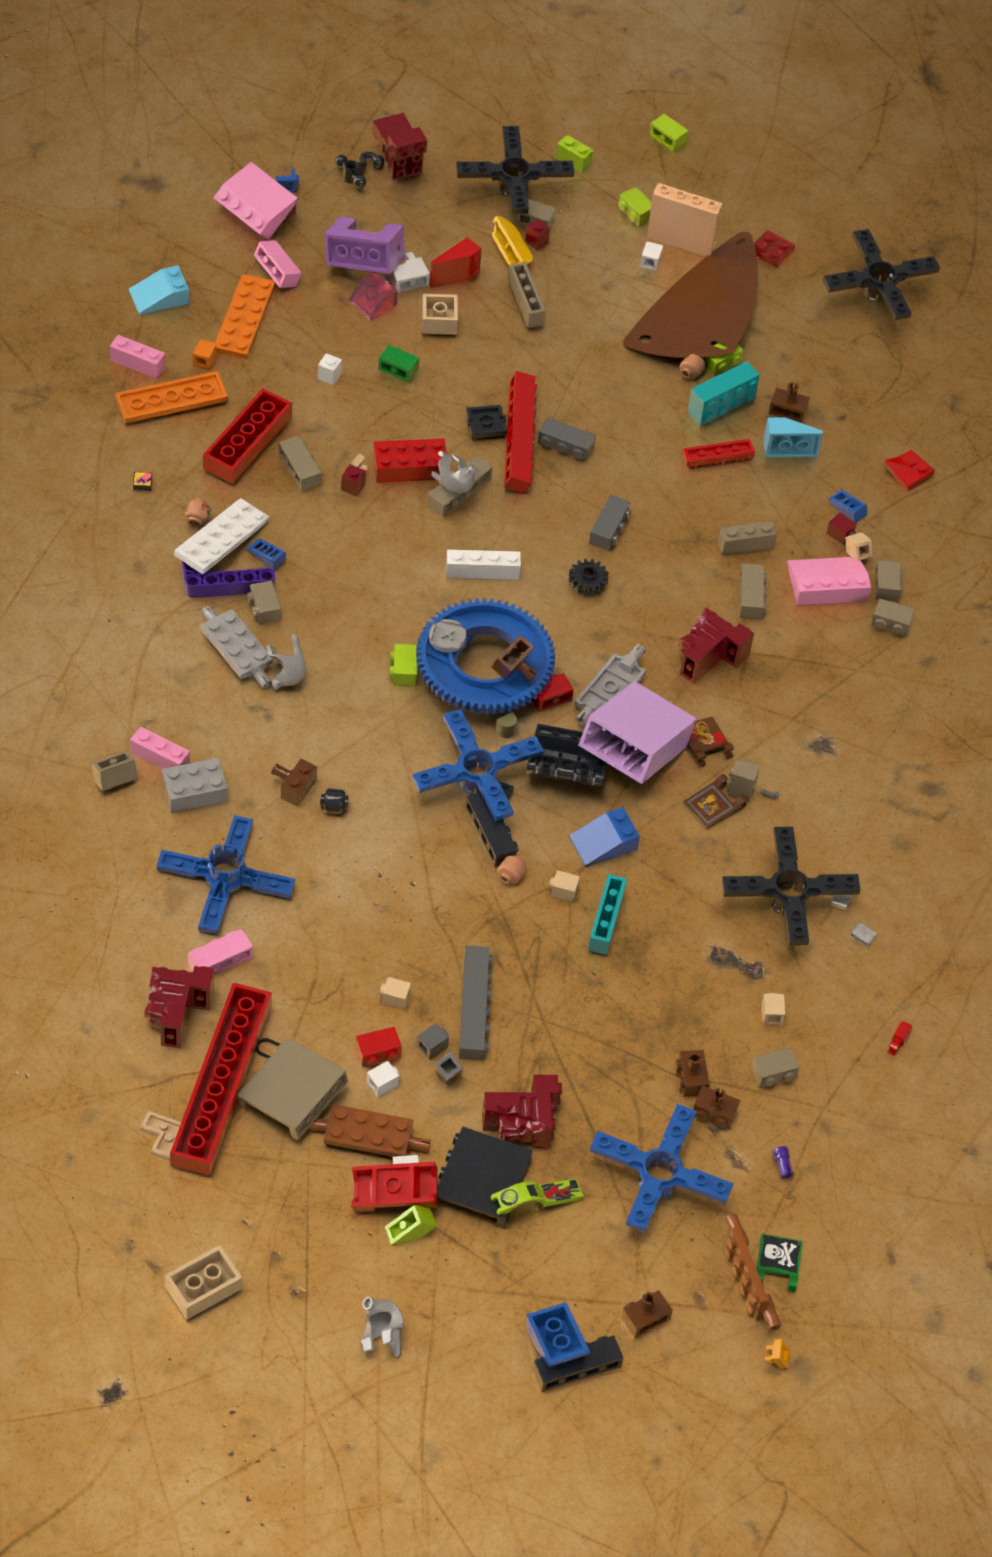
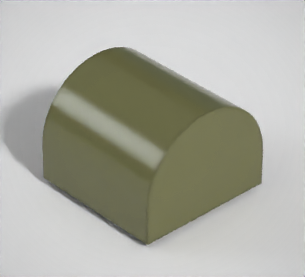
(506, 725)

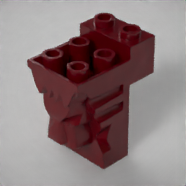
(401, 144)
(710, 642)
(173, 996)
(524, 1114)

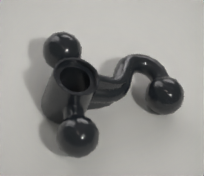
(352, 169)

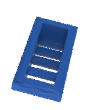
(856, 513)
(271, 562)

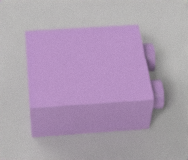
(637, 732)

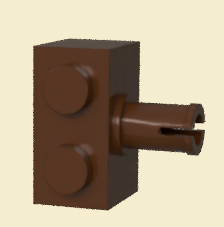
(789, 403)
(514, 659)
(297, 781)
(692, 1072)
(716, 1107)
(646, 1313)

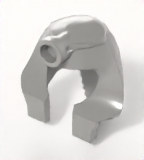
(455, 482)
(293, 665)
(382, 1320)

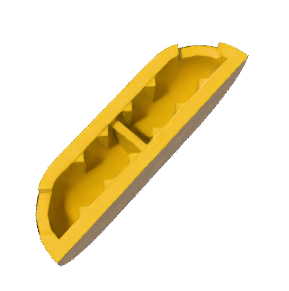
(510, 242)

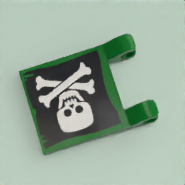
(779, 1257)

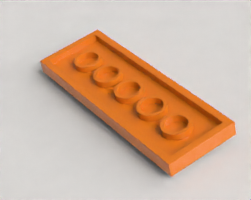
(244, 316)
(171, 397)

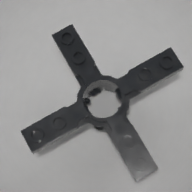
(508, 170)
(869, 278)
(786, 877)

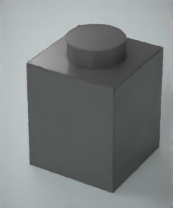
(432, 1041)
(448, 1067)

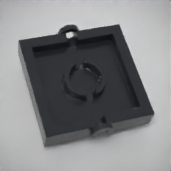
(486, 421)

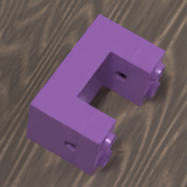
(364, 249)

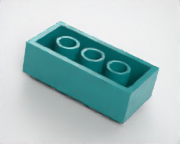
(723, 393)

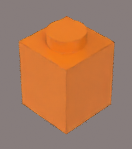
(204, 354)

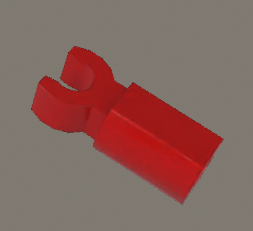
(899, 1037)

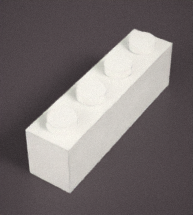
(483, 564)

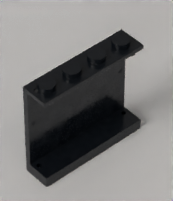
(480, 1168)

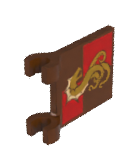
(707, 738)

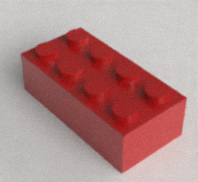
(407, 459)

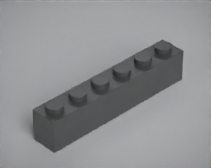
(474, 1003)

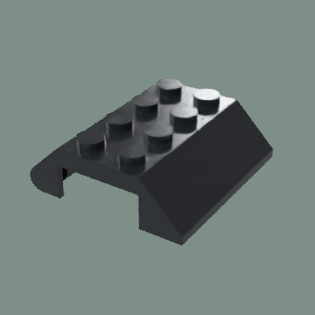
(565, 758)

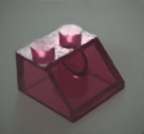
(374, 296)

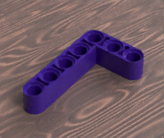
(223, 582)

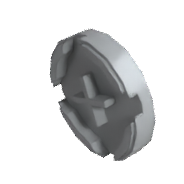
(447, 636)

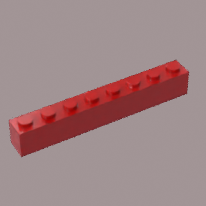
(520, 432)

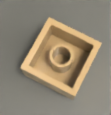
(439, 314)

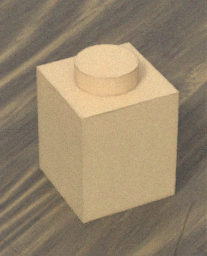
(859, 546)
(564, 886)
(395, 993)
(773, 1009)

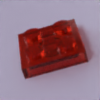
(773, 248)

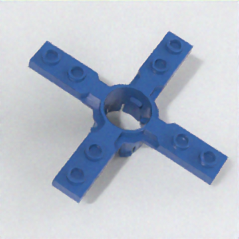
(470, 755)
(220, 881)
(665, 1157)

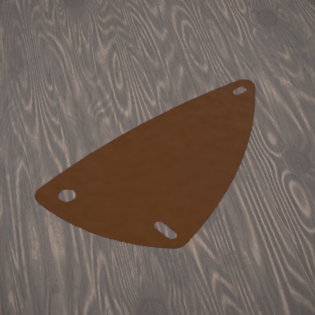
(703, 305)

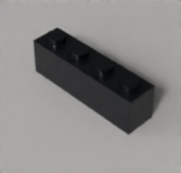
(493, 833)
(603, 1357)

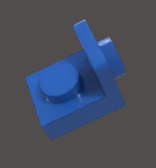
(289, 182)

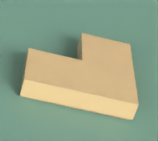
(164, 1129)

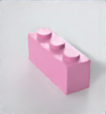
(277, 264)
(137, 356)
(158, 749)
(222, 952)

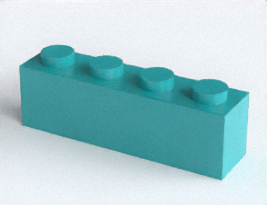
(607, 914)

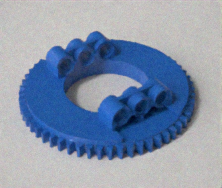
(480, 694)

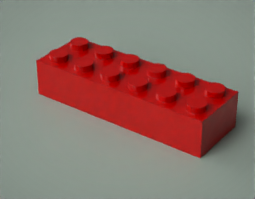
(247, 436)

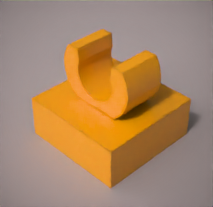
(780, 1354)

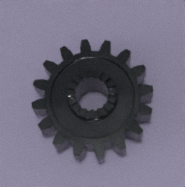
(588, 577)

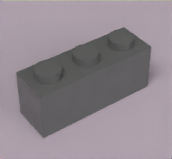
(566, 439)
(610, 523)

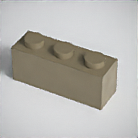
(300, 463)
(747, 537)
(752, 591)

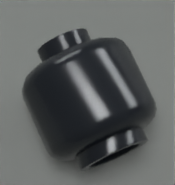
(334, 801)

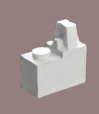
(411, 274)

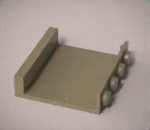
(294, 1086)

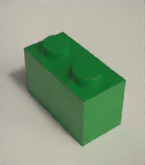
(398, 363)

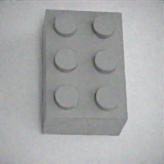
(194, 785)

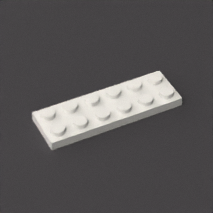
(221, 536)

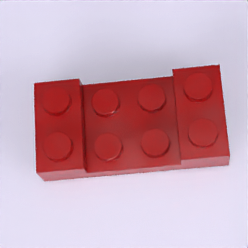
(394, 1185)

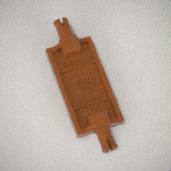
(369, 1131)
(750, 1284)

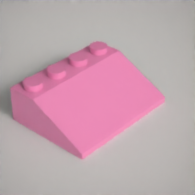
(256, 199)
(829, 580)

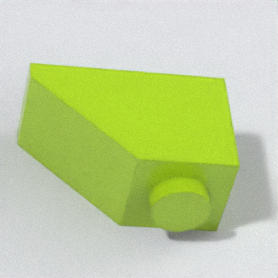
(411, 1225)

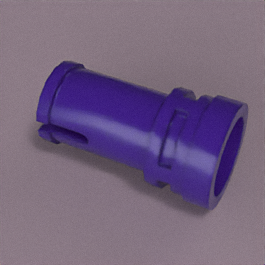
(782, 1158)

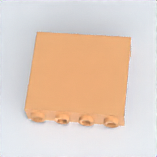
(683, 220)

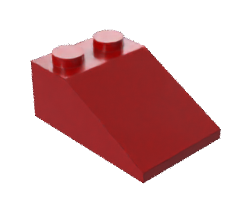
(456, 264)

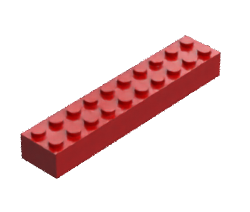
(220, 1079)

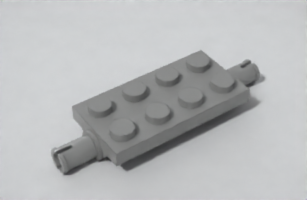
(237, 645)
(610, 680)

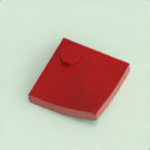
(909, 469)

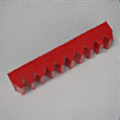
(718, 453)

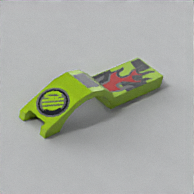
(547, 1194)

